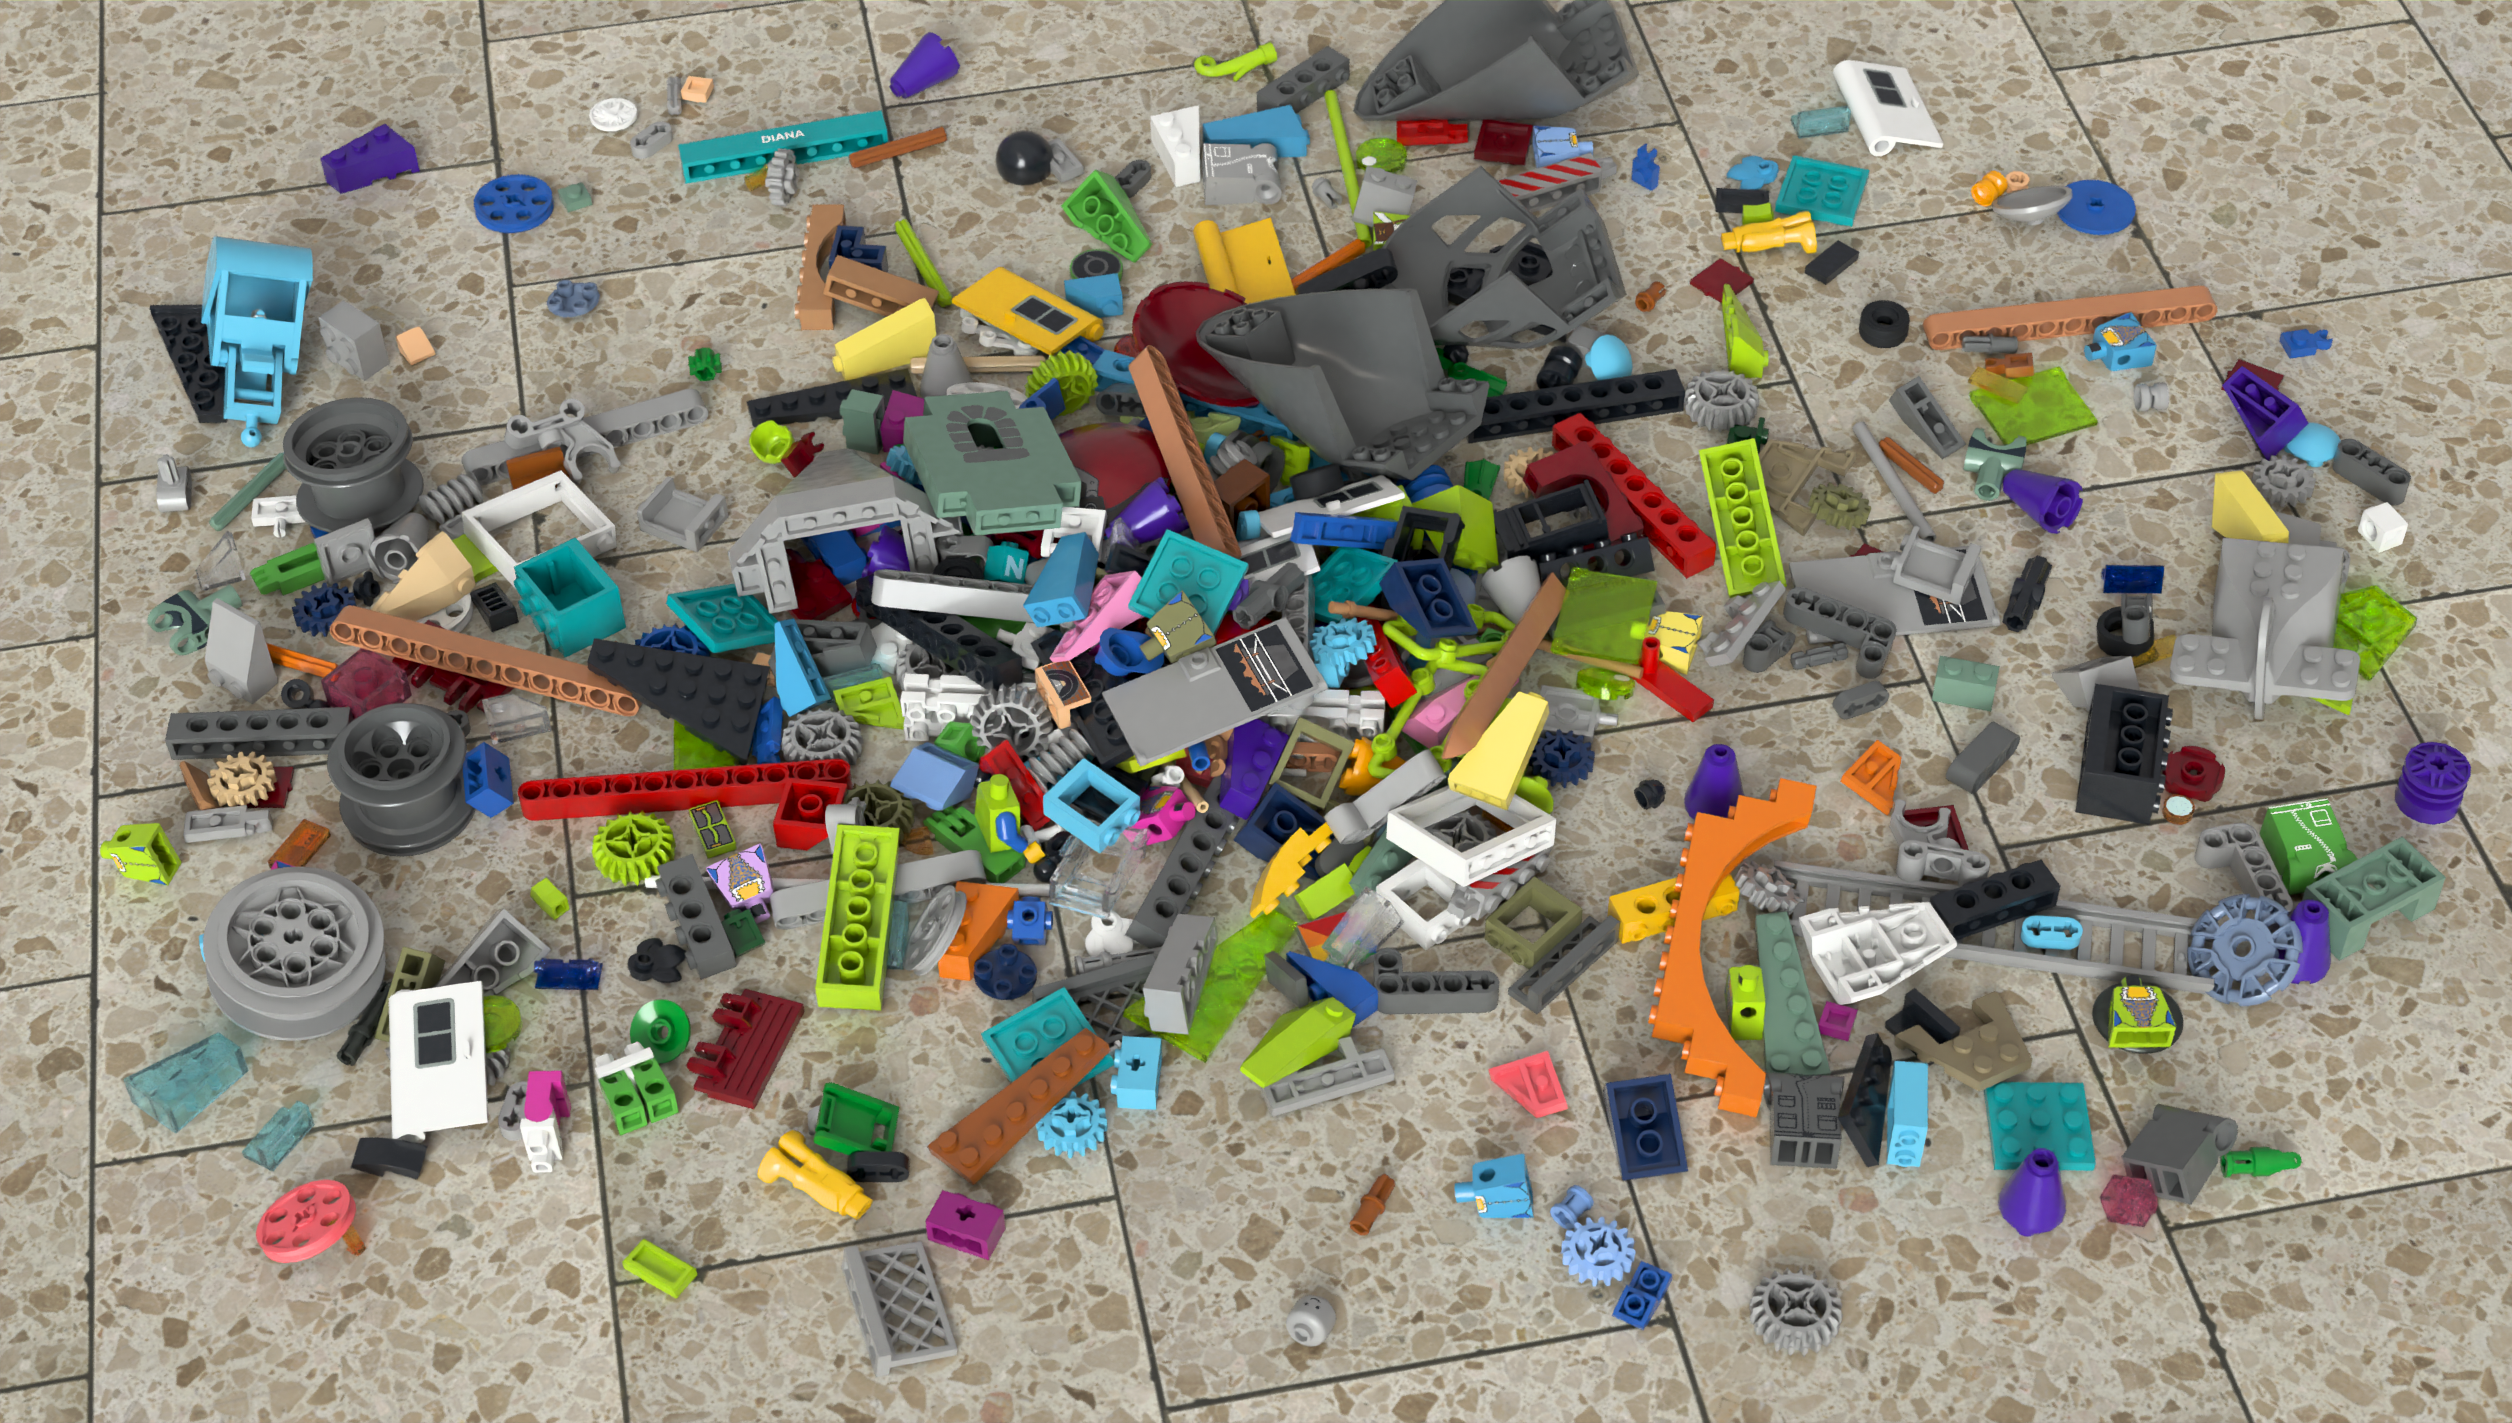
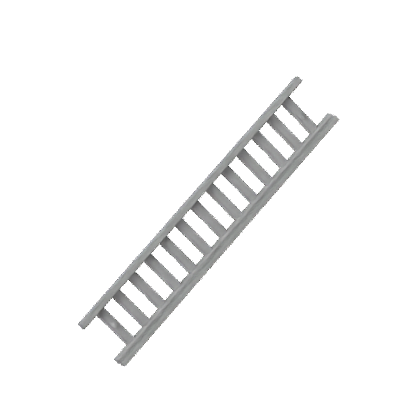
(2086, 914)

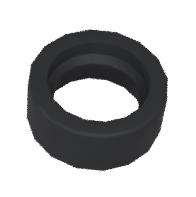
(2114, 644)

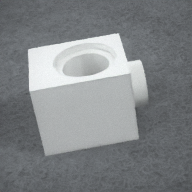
(2382, 527)

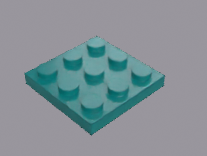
(1822, 188)
(1202, 573)
(1349, 576)
(723, 618)
(1038, 1032)
(2039, 1116)

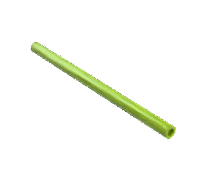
(1346, 161)

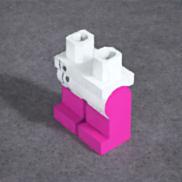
(544, 1106)

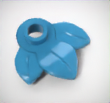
(1754, 172)

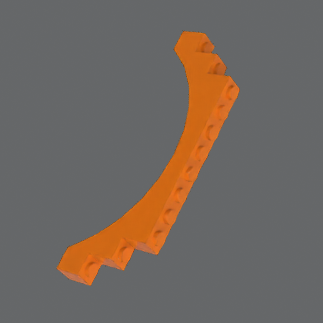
(1684, 1004)

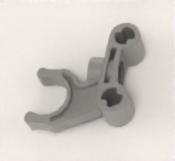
(562, 431)
(1931, 853)

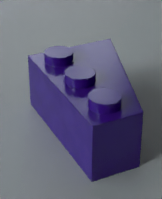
(369, 158)

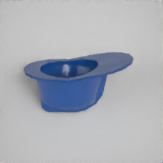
(1121, 653)

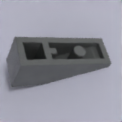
(1926, 417)

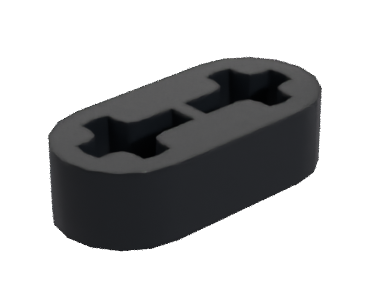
(878, 1166)

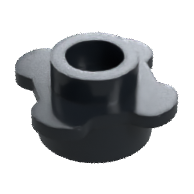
(366, 588)

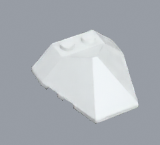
(1873, 949)

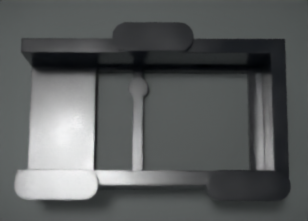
(1423, 519)
(1517, 540)

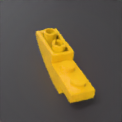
(1286, 868)

